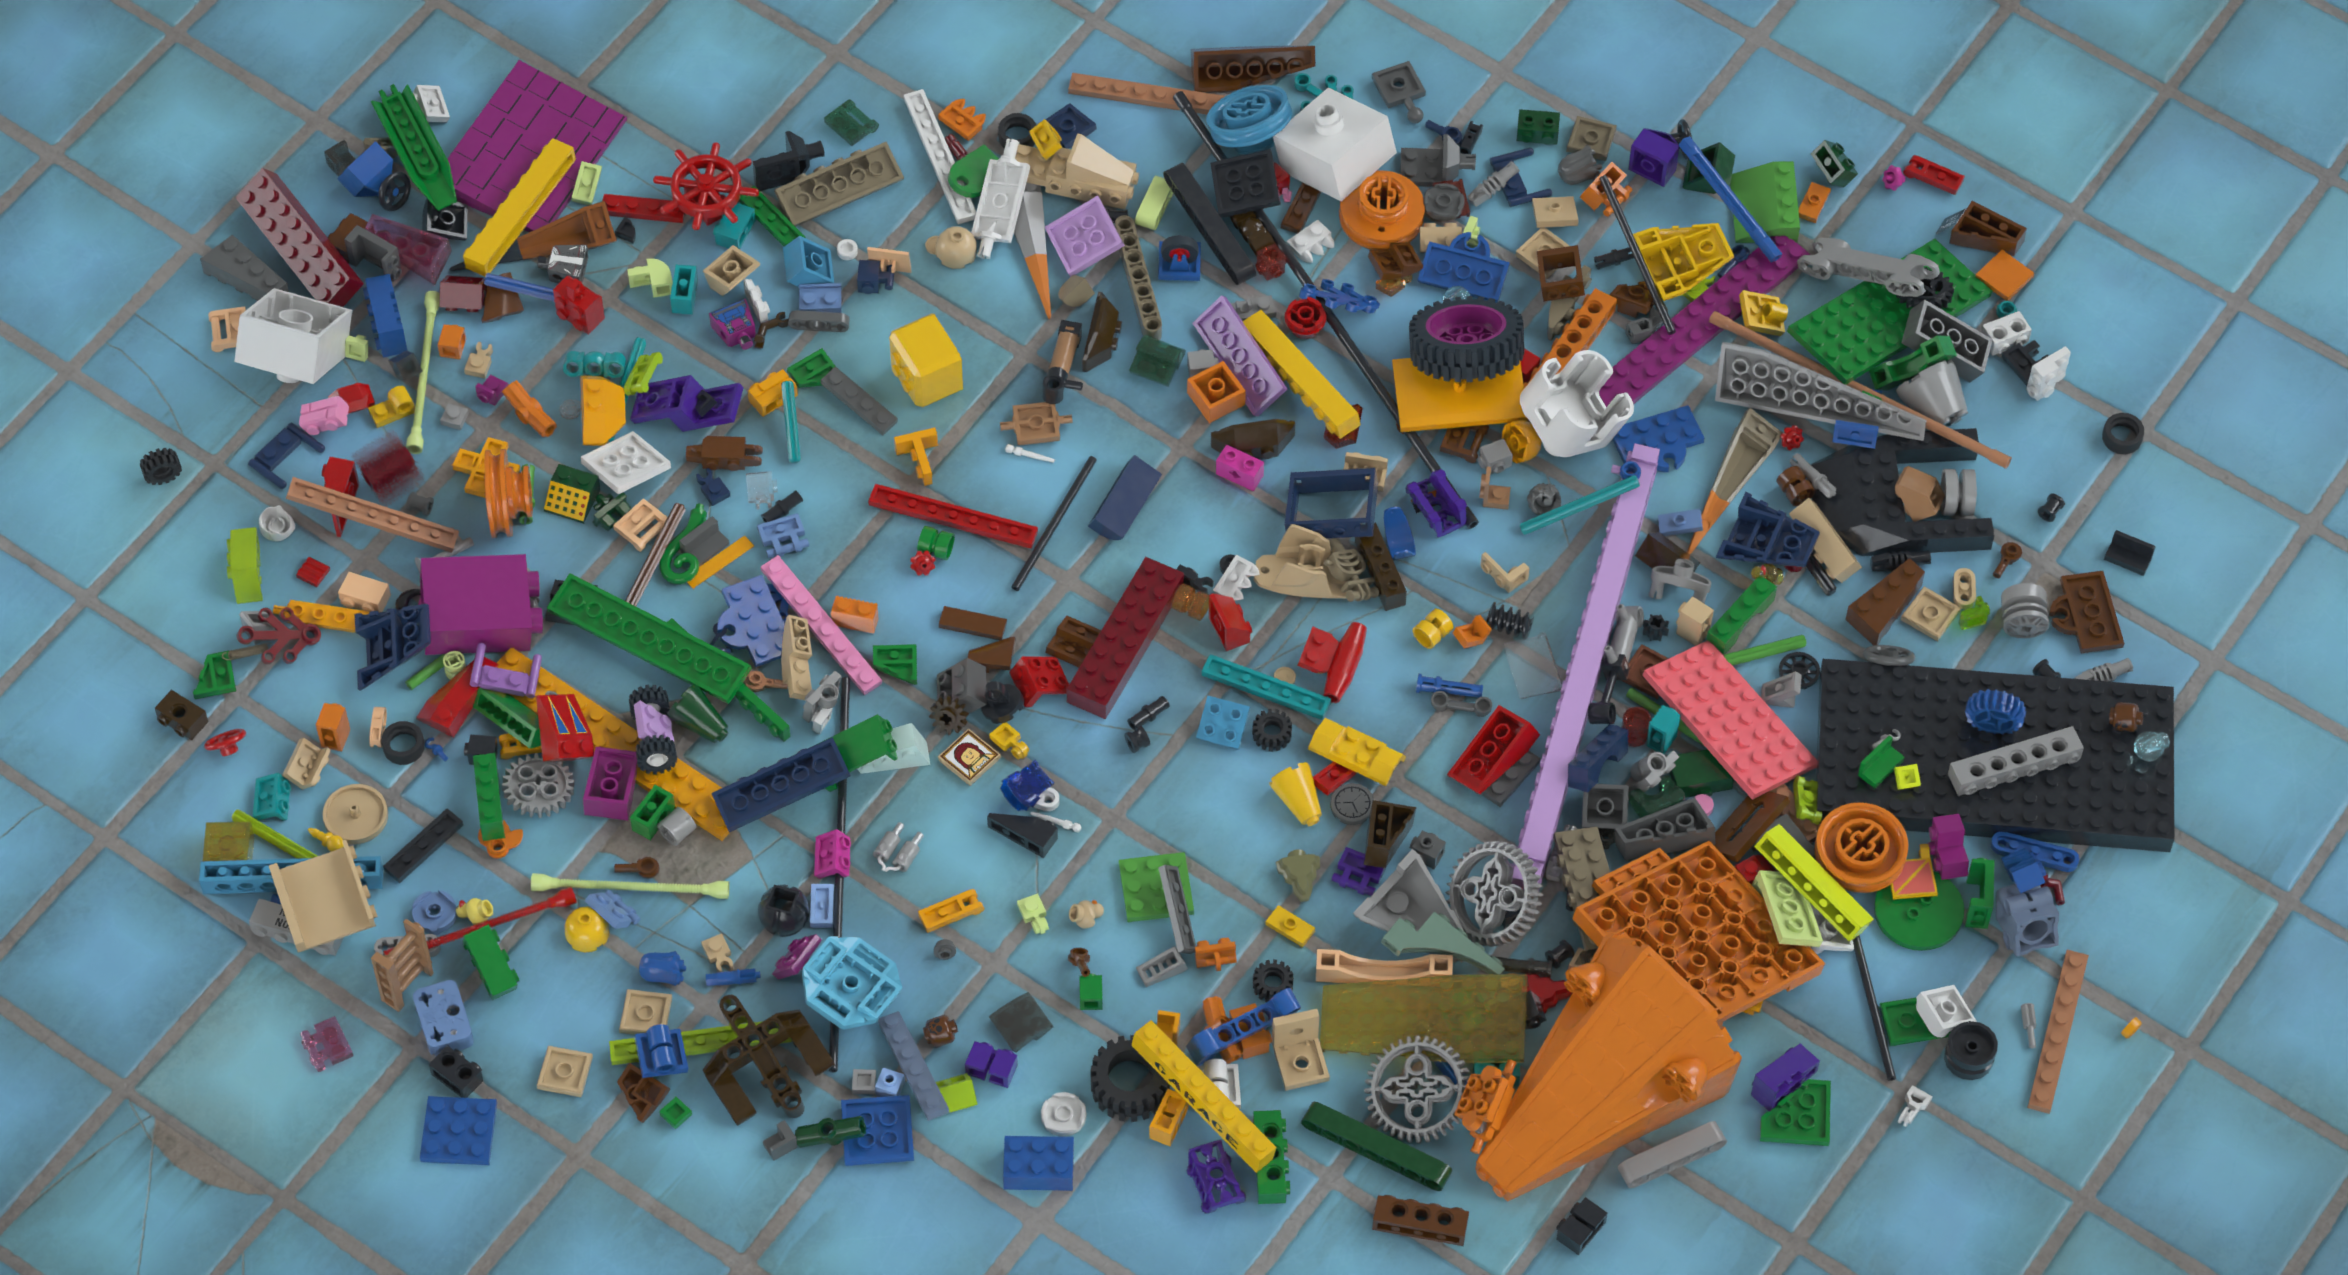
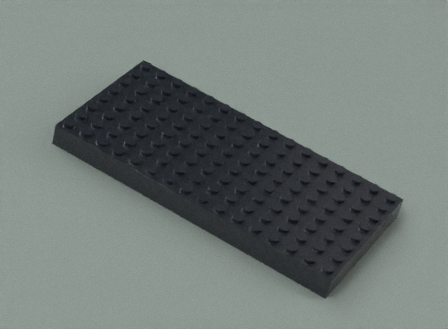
(2097, 801)

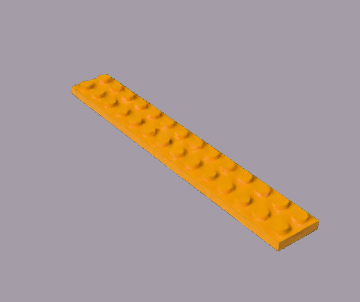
(689, 787)

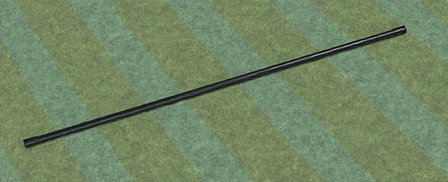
(1186, 107)

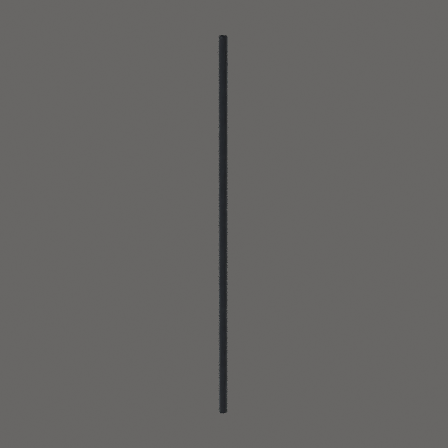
(839, 880)

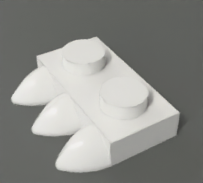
(1310, 241)
(754, 296)
(1236, 578)

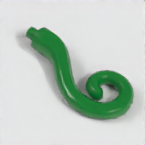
(696, 518)

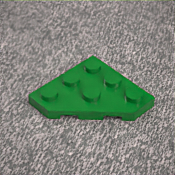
(1800, 1116)

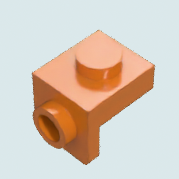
(1473, 633)

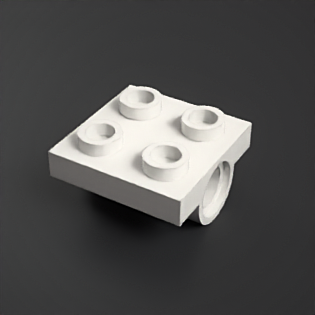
(1224, 1077)

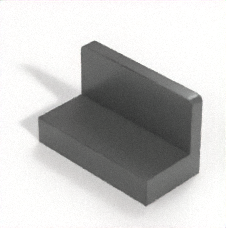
(704, 541)

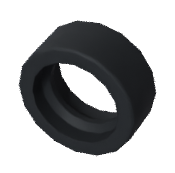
(1016, 120)
(2116, 445)
(397, 729)

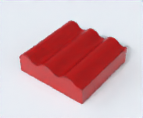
(313, 572)

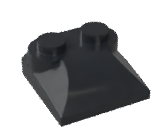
(447, 222)

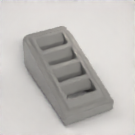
(1165, 957)

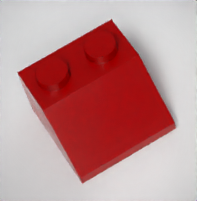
(1228, 621)

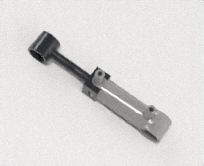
(1615, 661)

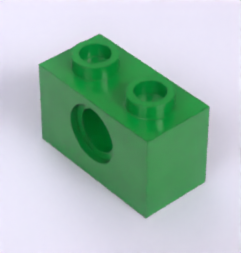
(652, 811)

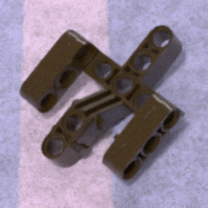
(790, 1025)

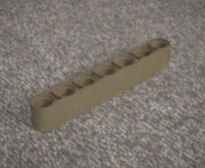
(1138, 278)

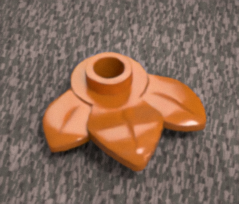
(511, 840)

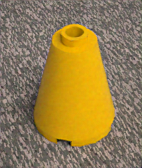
(1298, 793)

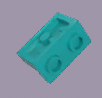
(271, 797)

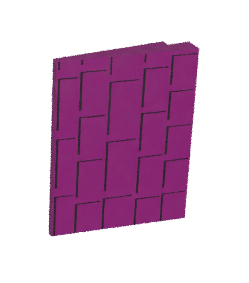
(512, 133)

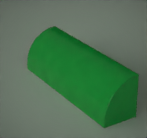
(509, 715)

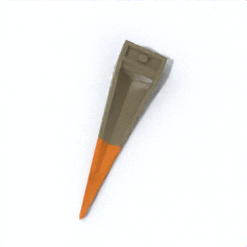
(1747, 450)

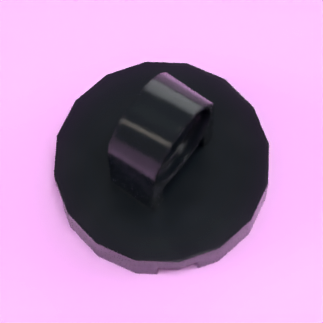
(1002, 702)

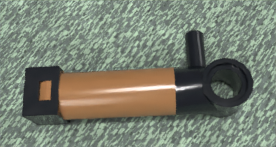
(1056, 379)

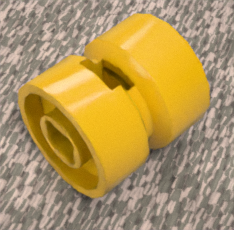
(1433, 628)

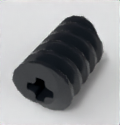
(1510, 621)

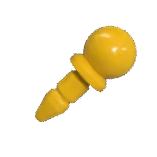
(331, 841)

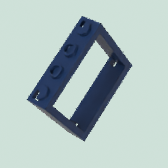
(1334, 482)

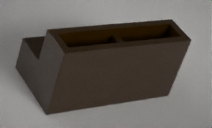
(1660, 551)

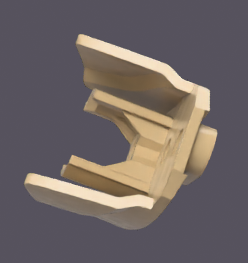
(1299, 566)

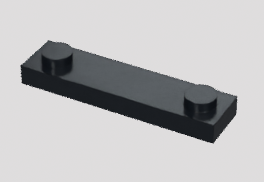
(423, 845)

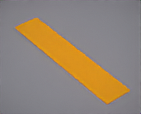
(721, 560)

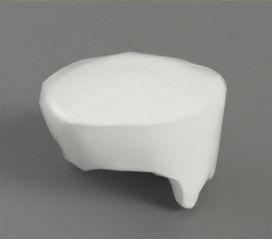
(276, 524)

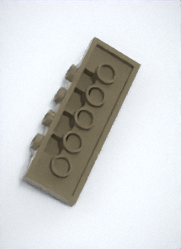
(839, 183)
(1582, 862)

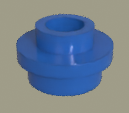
(1630, 466)

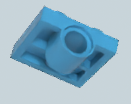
(1223, 722)

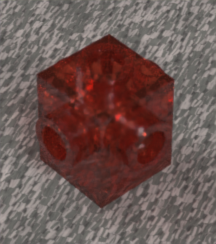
(1270, 262)

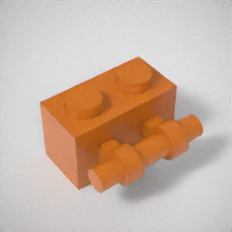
(1595, 194)

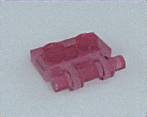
(333, 1041)

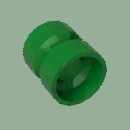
(939, 543)

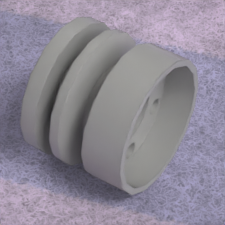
(2024, 610)

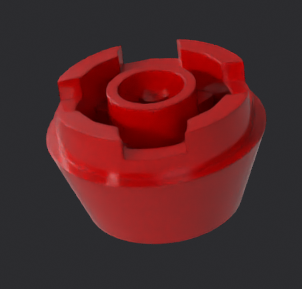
(1305, 317)

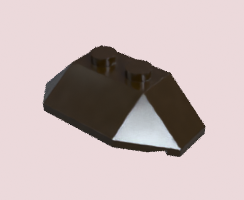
(1102, 334)
(1257, 439)

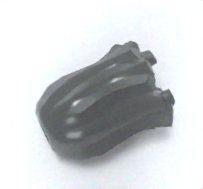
(1579, 167)

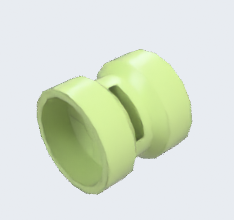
(453, 663)

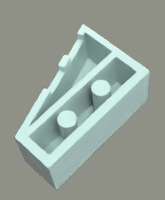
(911, 751)

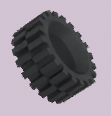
(1119, 1101)

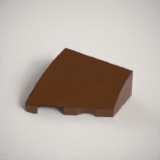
(994, 655)
(640, 1092)

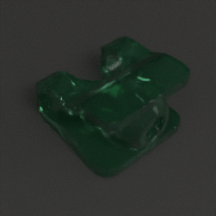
(1668, 795)

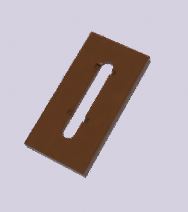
(1735, 849)

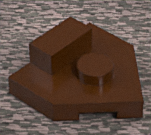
(1633, 299)

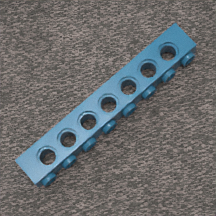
(255, 875)

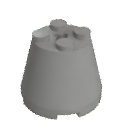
(1936, 393)

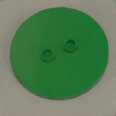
(1921, 921)

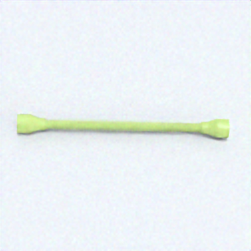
(415, 440)
(716, 889)

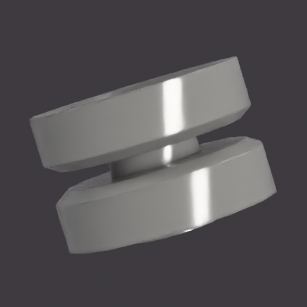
(1958, 493)

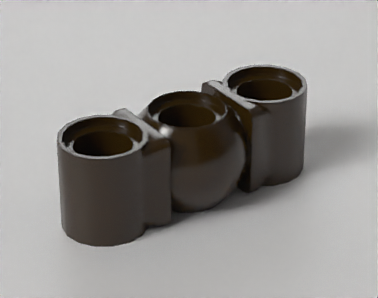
(1252, 231)

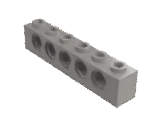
(2022, 752)

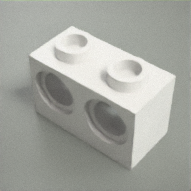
(2005, 331)

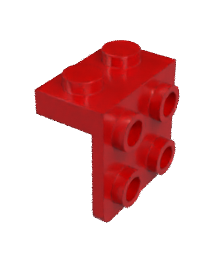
(1038, 677)

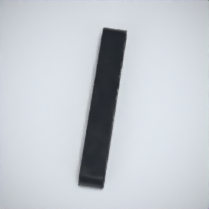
(1209, 223)

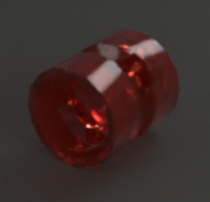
(1637, 722)

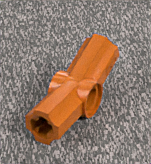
(529, 409)
(1216, 1017)

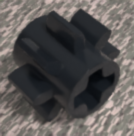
(1655, 627)

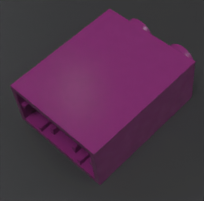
(480, 603)

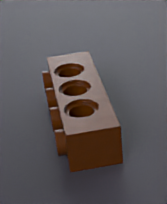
(1429, 1229)

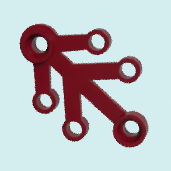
(282, 634)

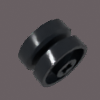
(1971, 1050)

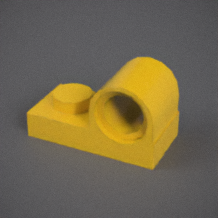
(1046, 139)
(396, 407)

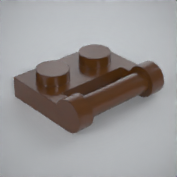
(1456, 438)

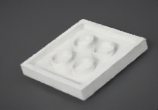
(625, 462)

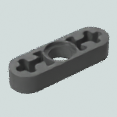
(809, 321)

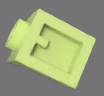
(1474, 229)

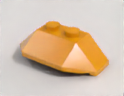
(601, 409)

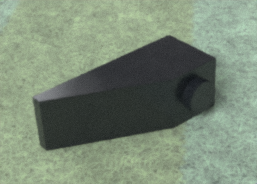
(1026, 831)

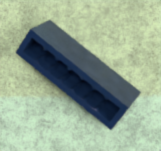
(1125, 499)

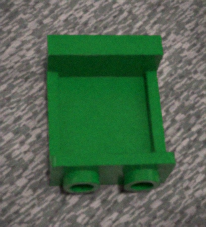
(1980, 909)

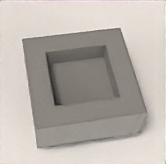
(454, 416)
(863, 1081)

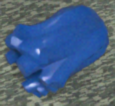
(662, 968)

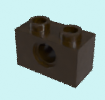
(175, 705)

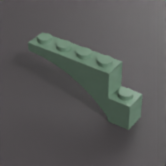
(1439, 938)

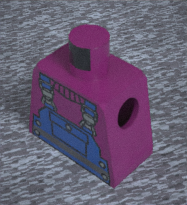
(734, 324)

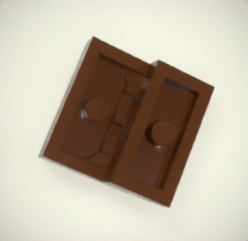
(1396, 262)
(1072, 641)

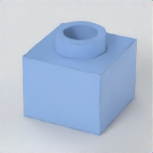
(893, 1088)

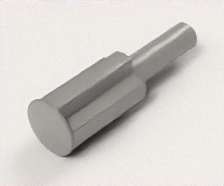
(2029, 1022)

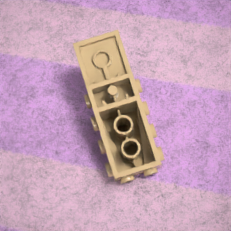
(1082, 173)

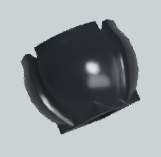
(779, 920)

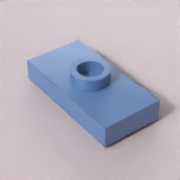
(1680, 522)

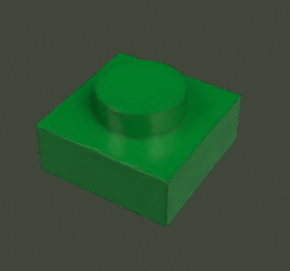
(675, 1112)

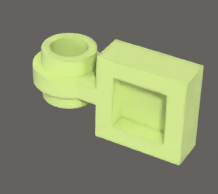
(1033, 909)

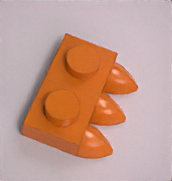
(962, 120)

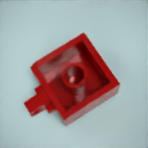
(578, 304)

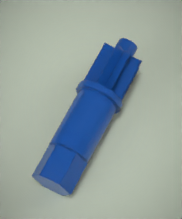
(732, 977)

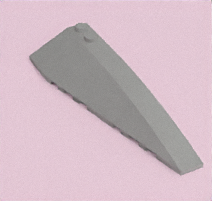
(1777, 385)

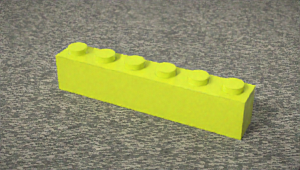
(1814, 882)

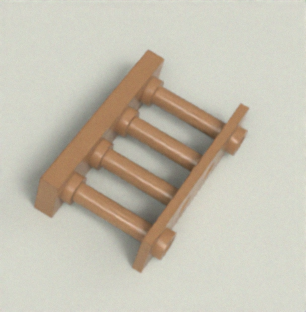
(402, 965)

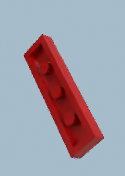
(641, 208)

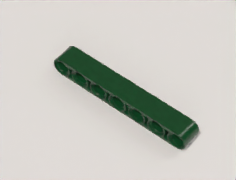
(1376, 1146)

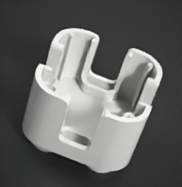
(1568, 405)

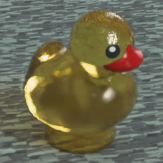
(1769, 572)

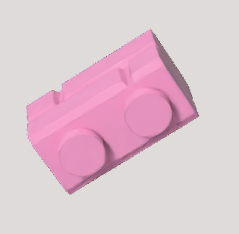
(324, 415)

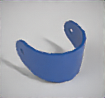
(1398, 534)

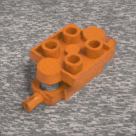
(1486, 1102)

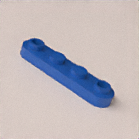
(2048, 854)

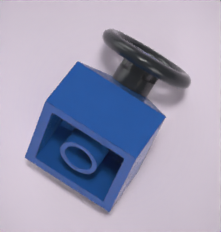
(373, 176)

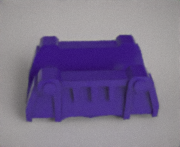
(1445, 498)
(1204, 1182)

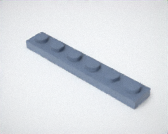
(913, 1065)

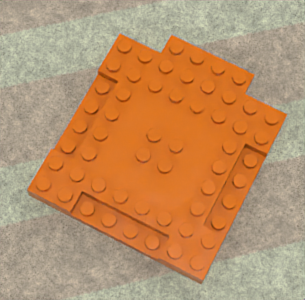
(1702, 924)

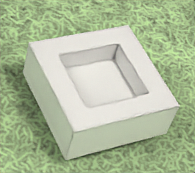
(821, 719)

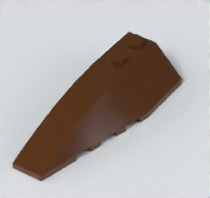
(1245, 66)

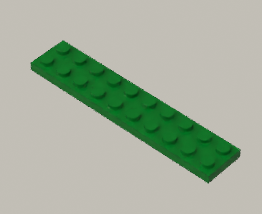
(649, 638)

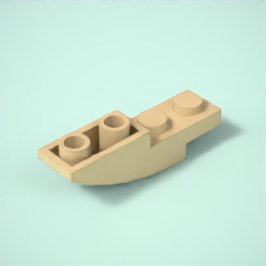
(795, 656)

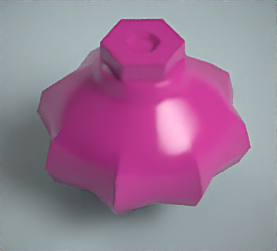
(1893, 178)

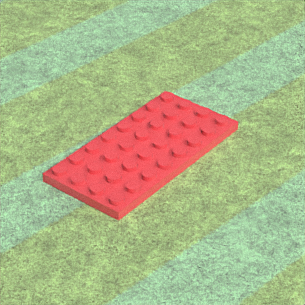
(1730, 719)

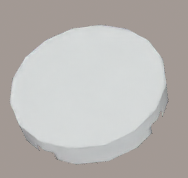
(1063, 1114)

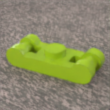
(642, 373)
(1806, 800)

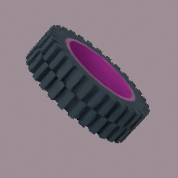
(1466, 339)

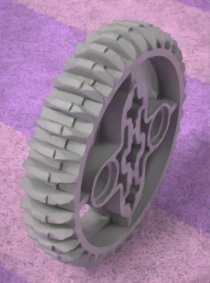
(1494, 893)
(1407, 1089)

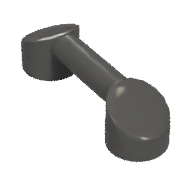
(1441, 702)

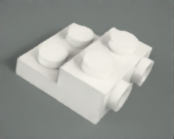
(2047, 373)

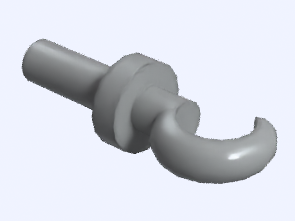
(1883, 737)

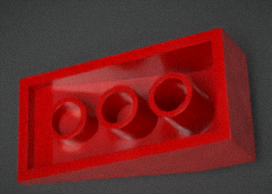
(1494, 750)

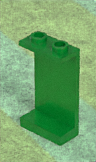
(865, 743)

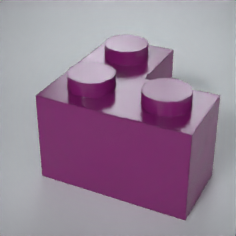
(1947, 846)

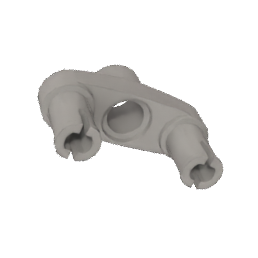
(1682, 576)

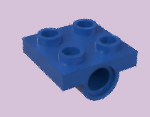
(661, 1051)

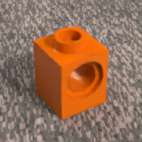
(452, 341)

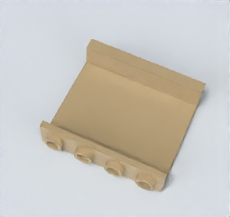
(324, 898)

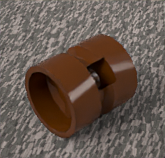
(1794, 484)

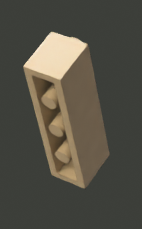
(1829, 546)

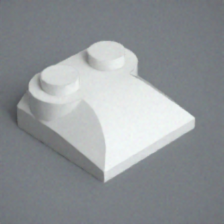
(1831, 937)
(1943, 1010)

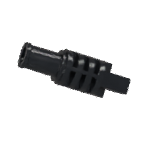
(1891, 561)

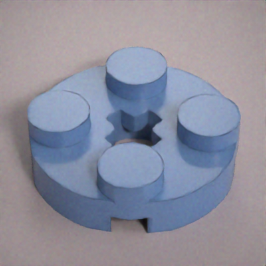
(435, 900)

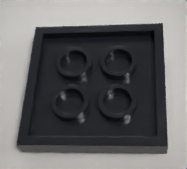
(1245, 183)

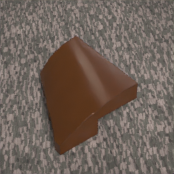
(500, 302)

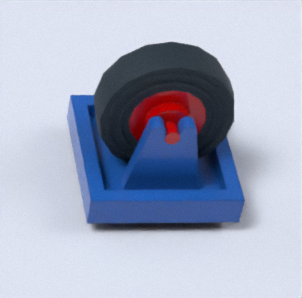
(1179, 259)

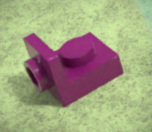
(491, 390)

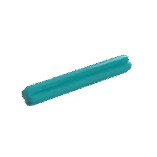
(791, 422)

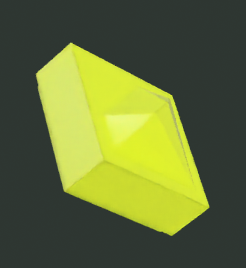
(1907, 776)

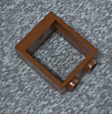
(1557, 259)

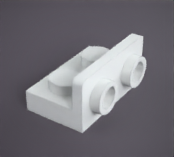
(431, 103)

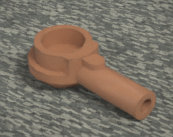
(758, 682)

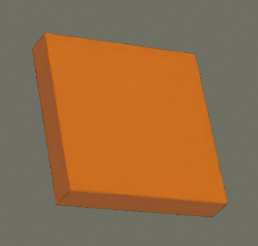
(2005, 275)

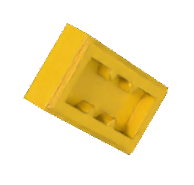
(1290, 926)

